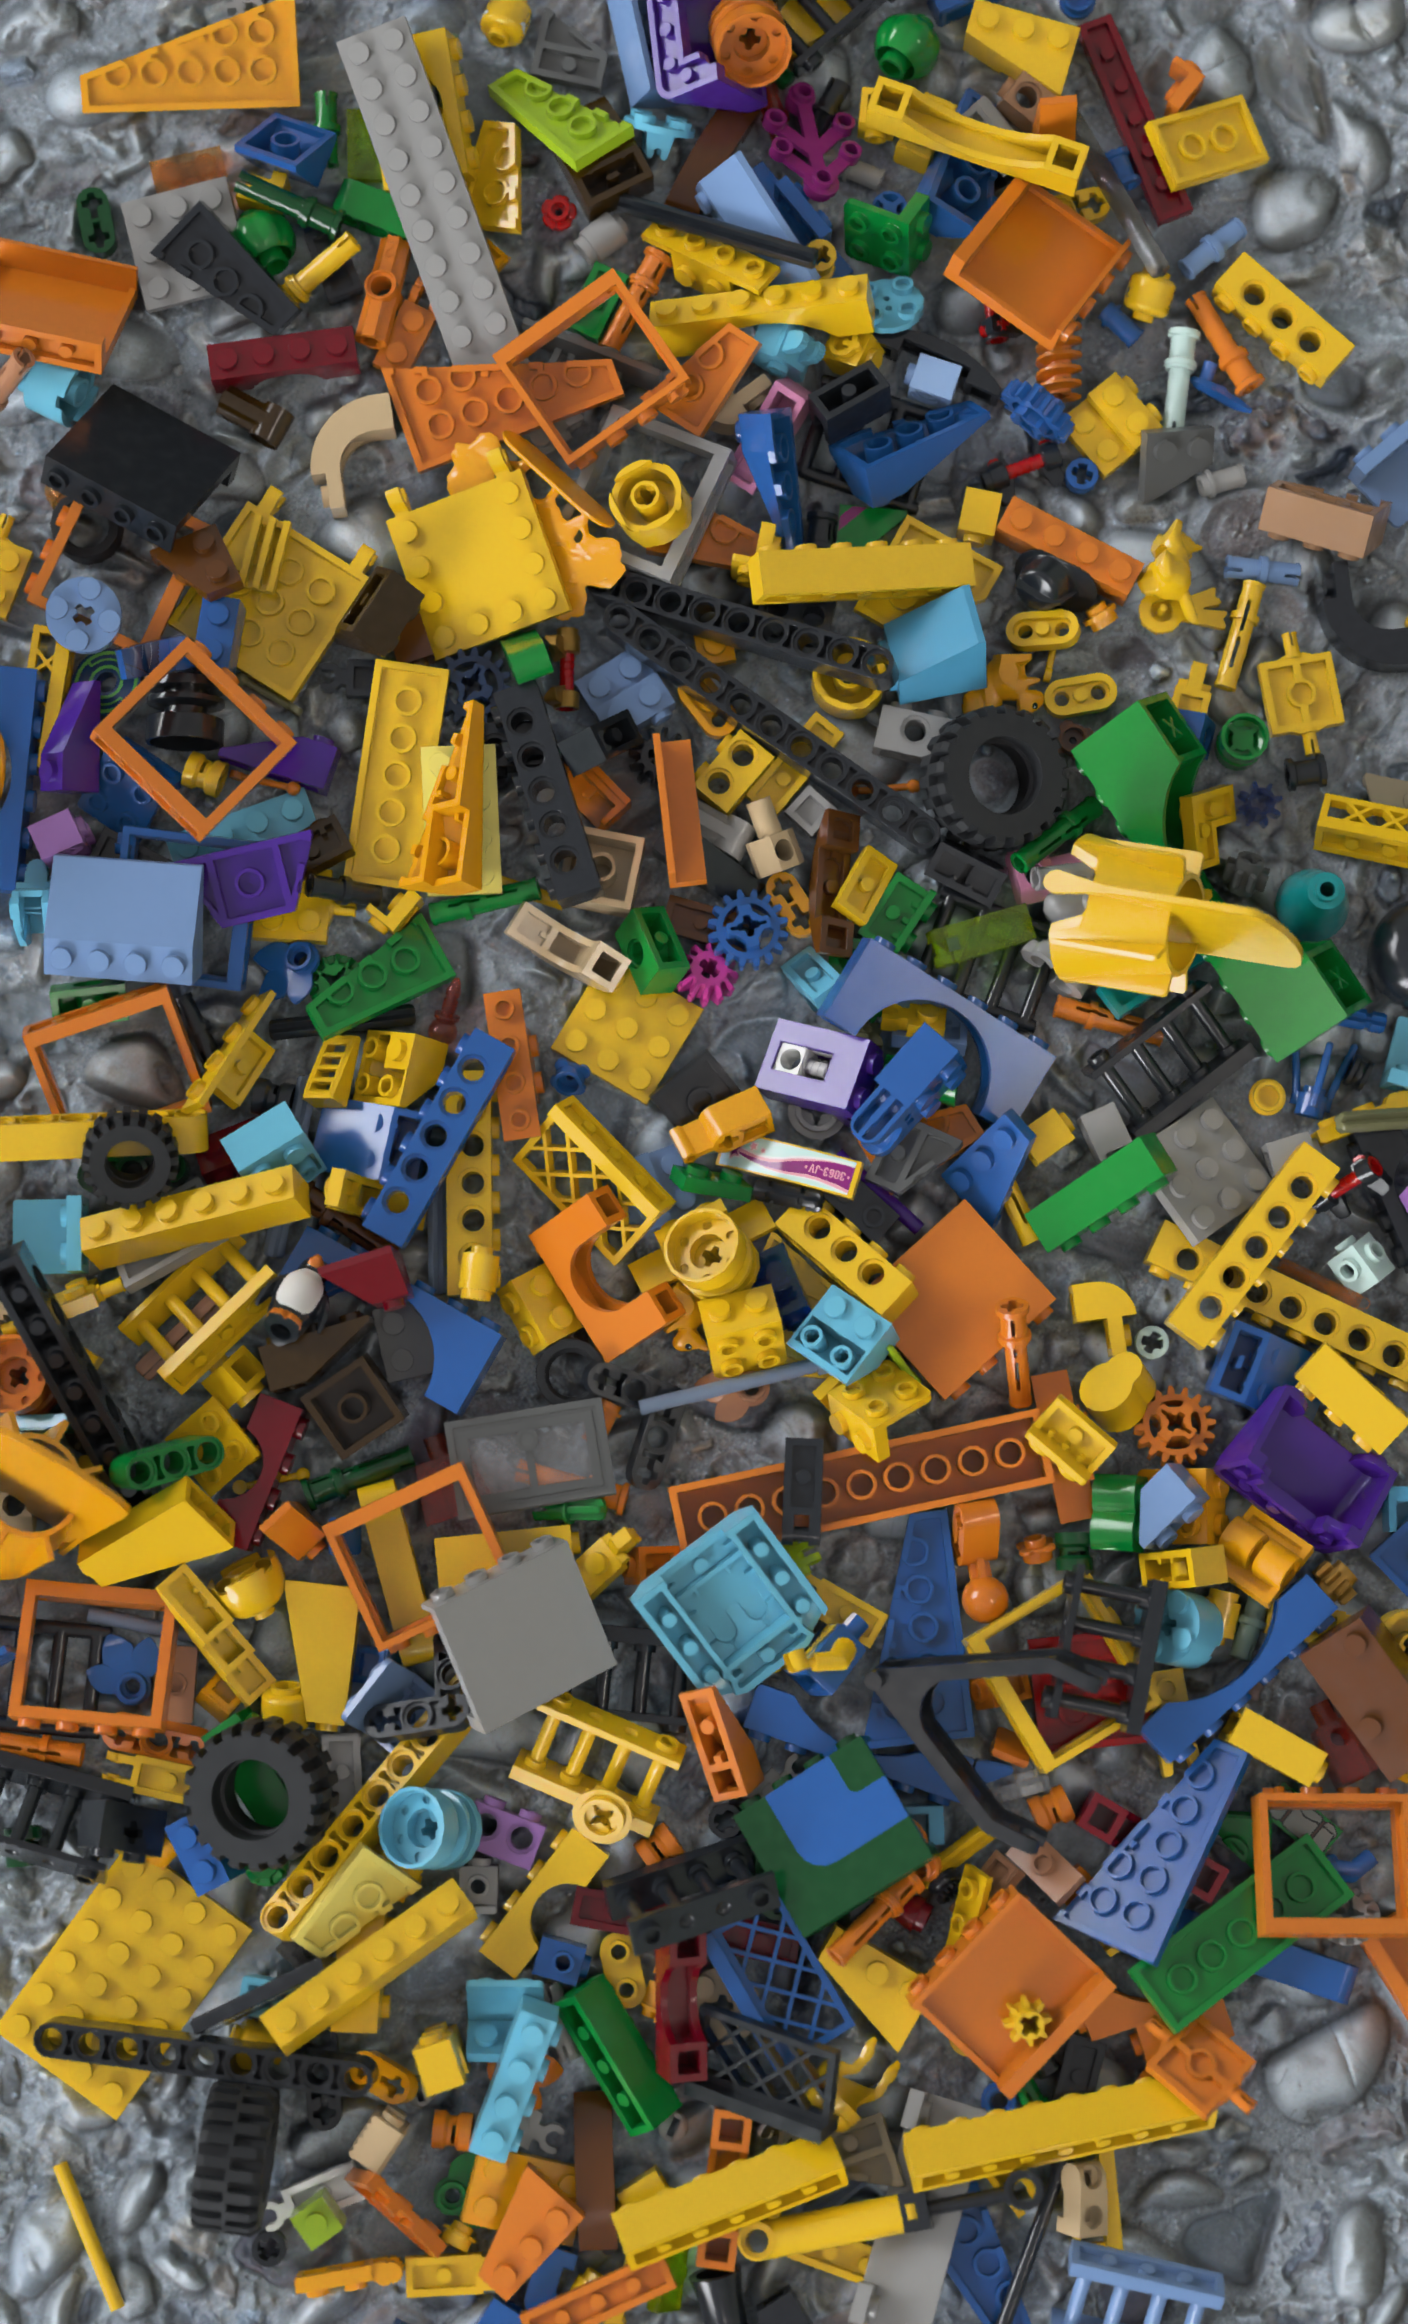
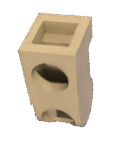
(1084, 2200)

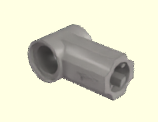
(725, 832)

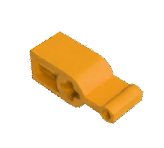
(724, 1126)

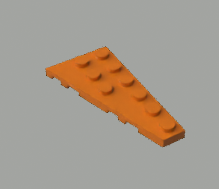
(464, 400)

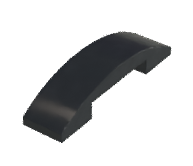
(978, 381)

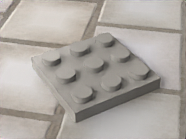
(152, 219)
(1214, 1175)

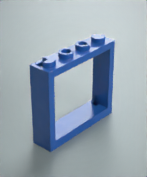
(241, 937)

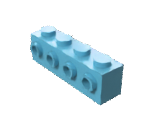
(513, 2080)

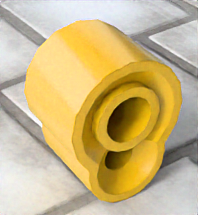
(1118, 1392)

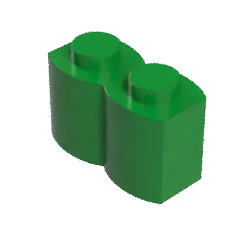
(1116, 1512)

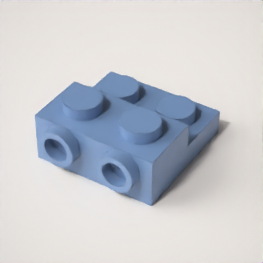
(626, 685)
(659, 1166)

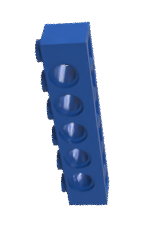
(400, 1227)

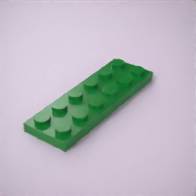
(1222, 1942)

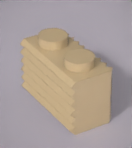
(380, 2137)

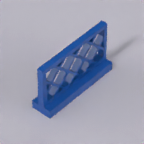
(743, 1989)

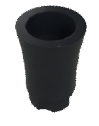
(720, 2295)

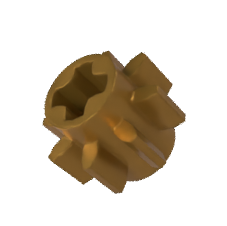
(1336, 1581)

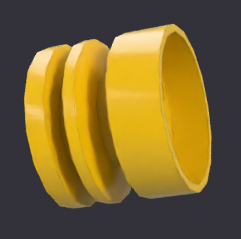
(711, 1254)

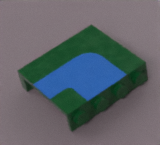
(833, 1835)

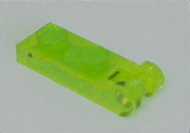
(982, 935)

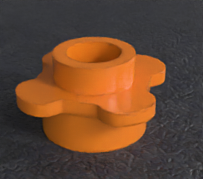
(1036, 1549)

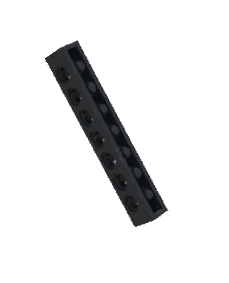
(66, 1366)

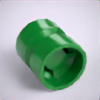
(1241, 741)

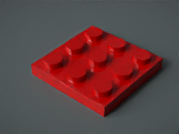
(1071, 1722)

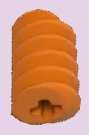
(1057, 368)

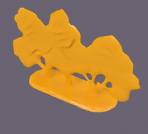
(580, 564)

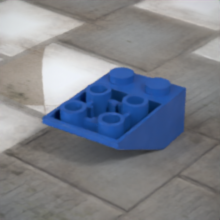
(366, 1138)
(1253, 1365)

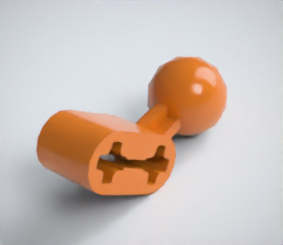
(975, 1544)

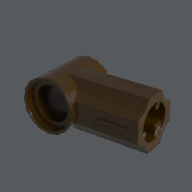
(264, 421)

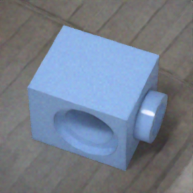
(932, 381)

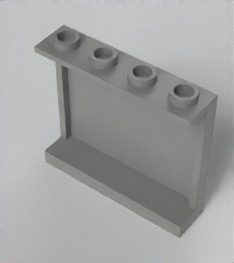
(520, 1632)

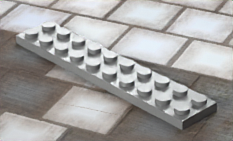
(429, 192)

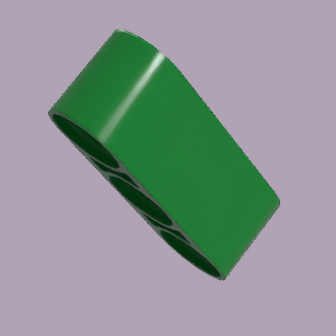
(368, 209)
(527, 656)
(150, 1462)

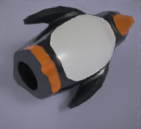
(295, 1302)

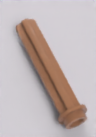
(177, 1336)

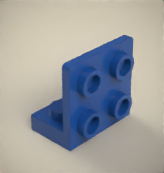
(121, 798)

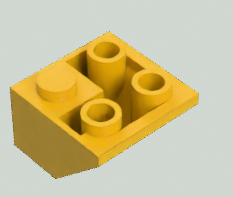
(398, 1067)

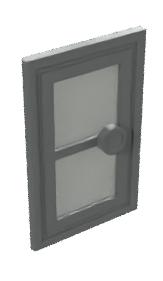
(533, 1456)

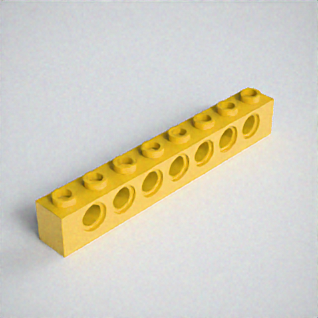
(1309, 1302)

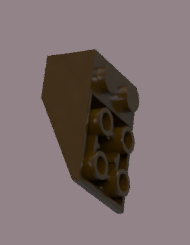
(611, 175)
(379, 613)
(312, 1354)

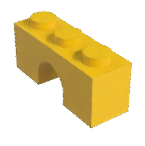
(441, 2058)

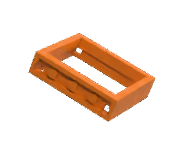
(559, 321)
(52, 552)
(151, 780)
(97, 1014)
(334, 1531)
(102, 1722)
(1314, 1799)

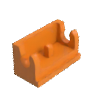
(598, 797)

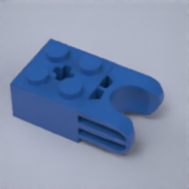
(908, 1091)

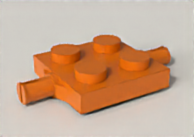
(1201, 2066)

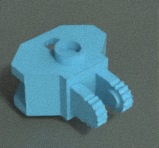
(786, 350)
(30, 902)

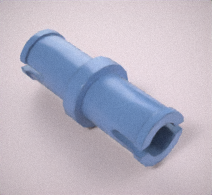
(1212, 248)
(1262, 570)

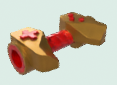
(564, 648)

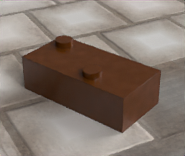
(1368, 1685)

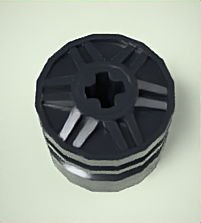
(185, 718)

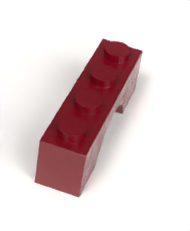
(318, 353)
(276, 1429)
(1114, 1823)
(679, 2036)

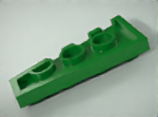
(393, 975)

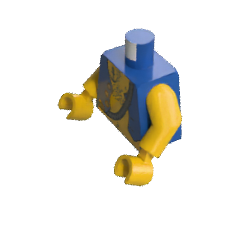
(828, 1657)

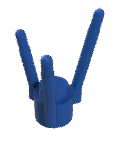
(1312, 1100)

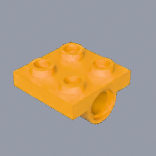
(1262, 1555)

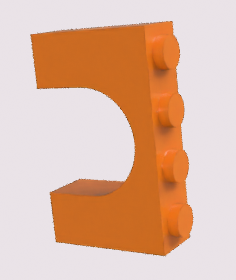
(566, 1250)

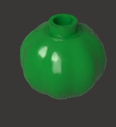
(906, 46)
(267, 237)

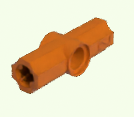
(380, 311)

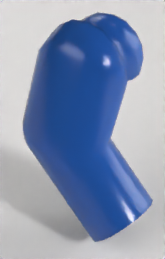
(1356, 1868)

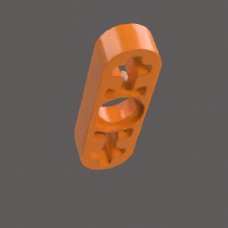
(145, 1747)

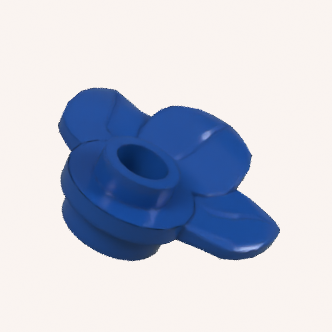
(284, 973)
(123, 1663)

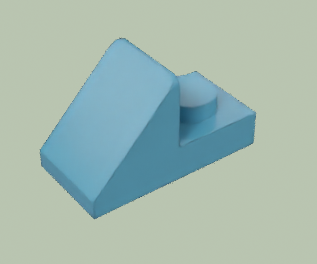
(811, 976)

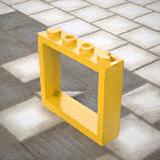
(1009, 1701)

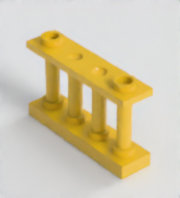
(219, 1333)
(569, 1782)

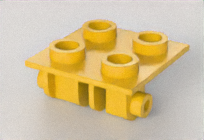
(239, 1450)

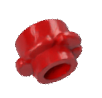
(562, 221)

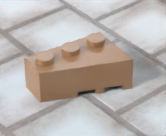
(1323, 519)

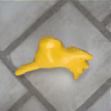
(1170, 572)

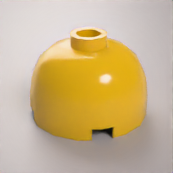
(250, 1586)

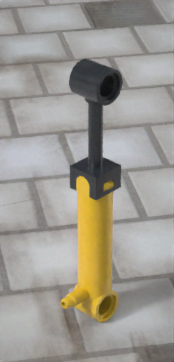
(873, 2218)

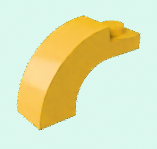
(350, 1193)

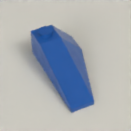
(957, 188)
(771, 457)

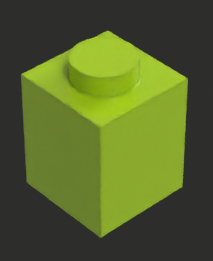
(318, 2218)

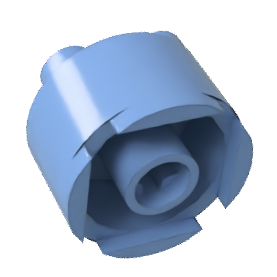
(62, 610)

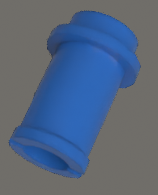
(1120, 324)

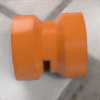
(1042, 1807)
(664, 1840)
(443, 2130)

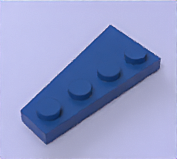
(980, 2265)

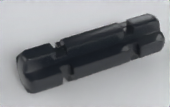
(788, 1195)

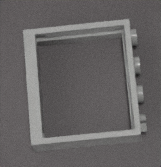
(703, 503)

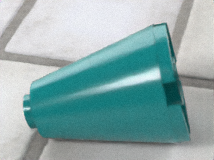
(1312, 904)

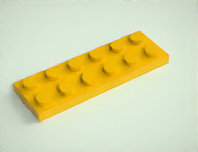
(388, 804)

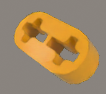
(798, 899)
(387, 2070)

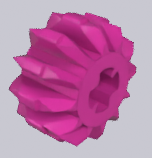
(719, 981)

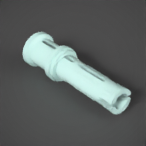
(1180, 366)

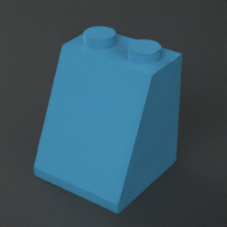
(938, 648)

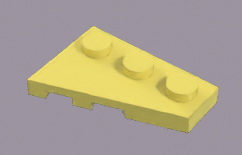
(353, 1897)

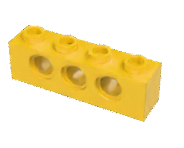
(1304, 324)
(887, 1297)

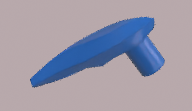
(1215, 391)

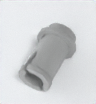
(1221, 480)

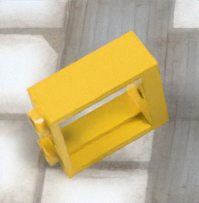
(1274, 1746)

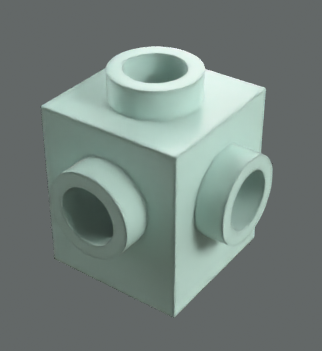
(1360, 1263)

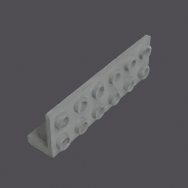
(910, 2268)

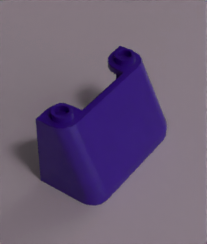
(686, 62)
(1305, 1475)

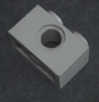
(890, 735)

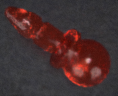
(444, 1027)

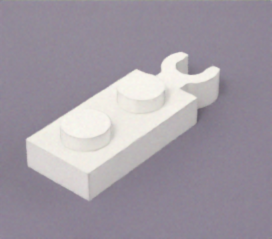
(299, 2192)

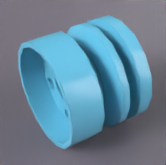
(430, 1828)

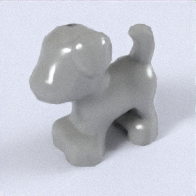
(1036, 953)

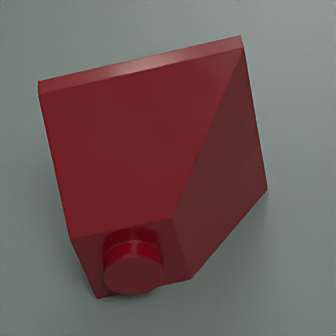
(373, 1276)

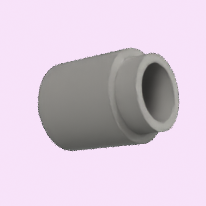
(601, 238)

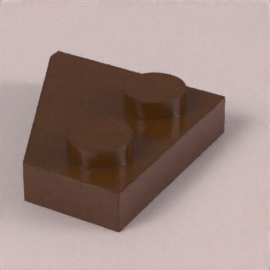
(202, 563)

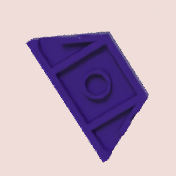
(255, 878)

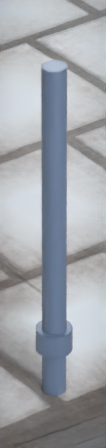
(729, 1386)

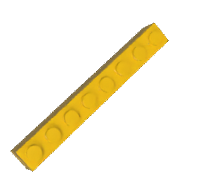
(1046, 2133)

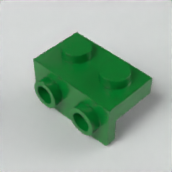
(899, 913)

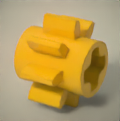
(1024, 2030)

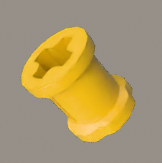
(828, 252)

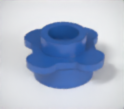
(569, 1085)

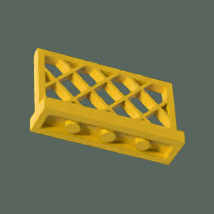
(607, 1155)

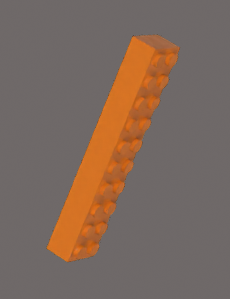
(918, 1476)

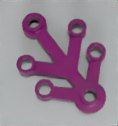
(818, 181)

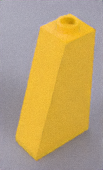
(158, 1534)
(465, 1553)
(325, 1645)

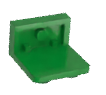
(886, 238)

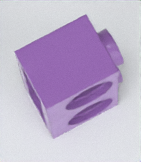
(62, 835)
(500, 1842)

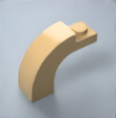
(346, 430)
(566, 950)

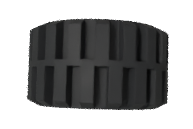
(124, 1186)

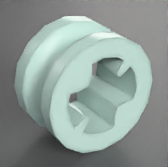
(1155, 1353)

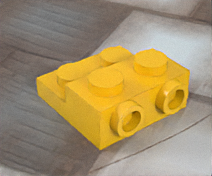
(1111, 423)

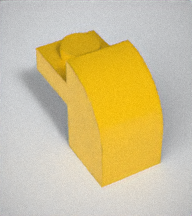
(1104, 1302)

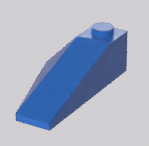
(895, 459)

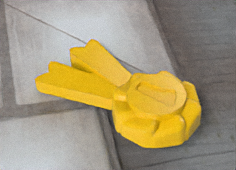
(1166, 615)

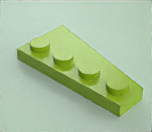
(559, 120)

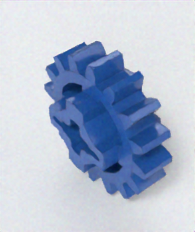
(1037, 411)
(761, 925)

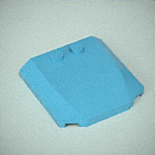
(731, 1605)

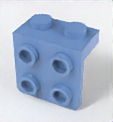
(1384, 472)
(386, 1684)

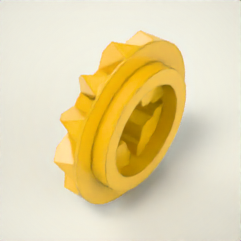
(599, 1828)

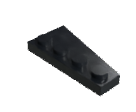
(219, 262)

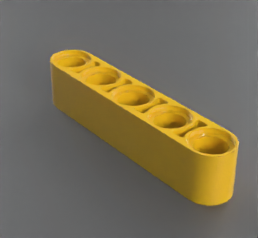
(397, 1570)

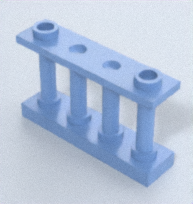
(1137, 2273)

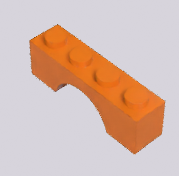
(1029, 528)
(727, 2143)

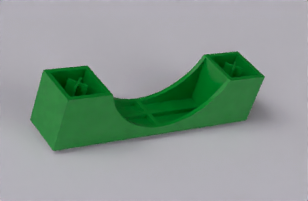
(1139, 772)

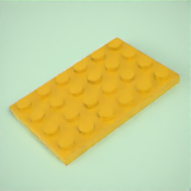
(130, 1956)

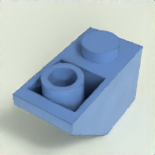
(1167, 1504)

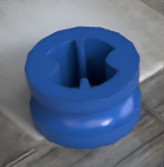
(1071, 480)

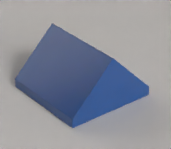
(289, 148)

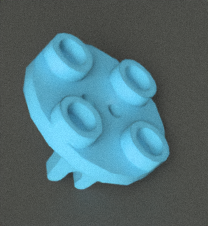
(659, 133)
(896, 304)

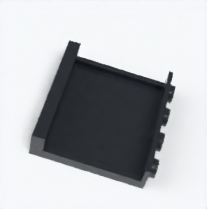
(138, 466)

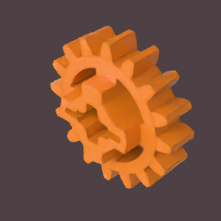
(1185, 1436)

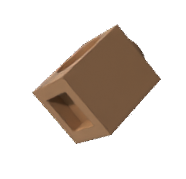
(1009, 106)

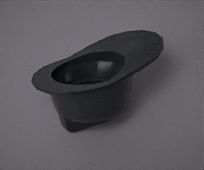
(1053, 583)

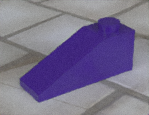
(70, 757)
(308, 763)

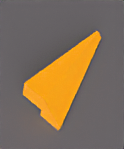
(451, 845)

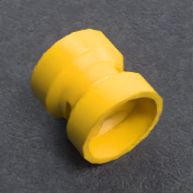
(204, 774)

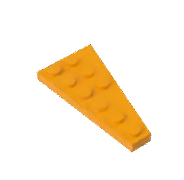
(222, 66)

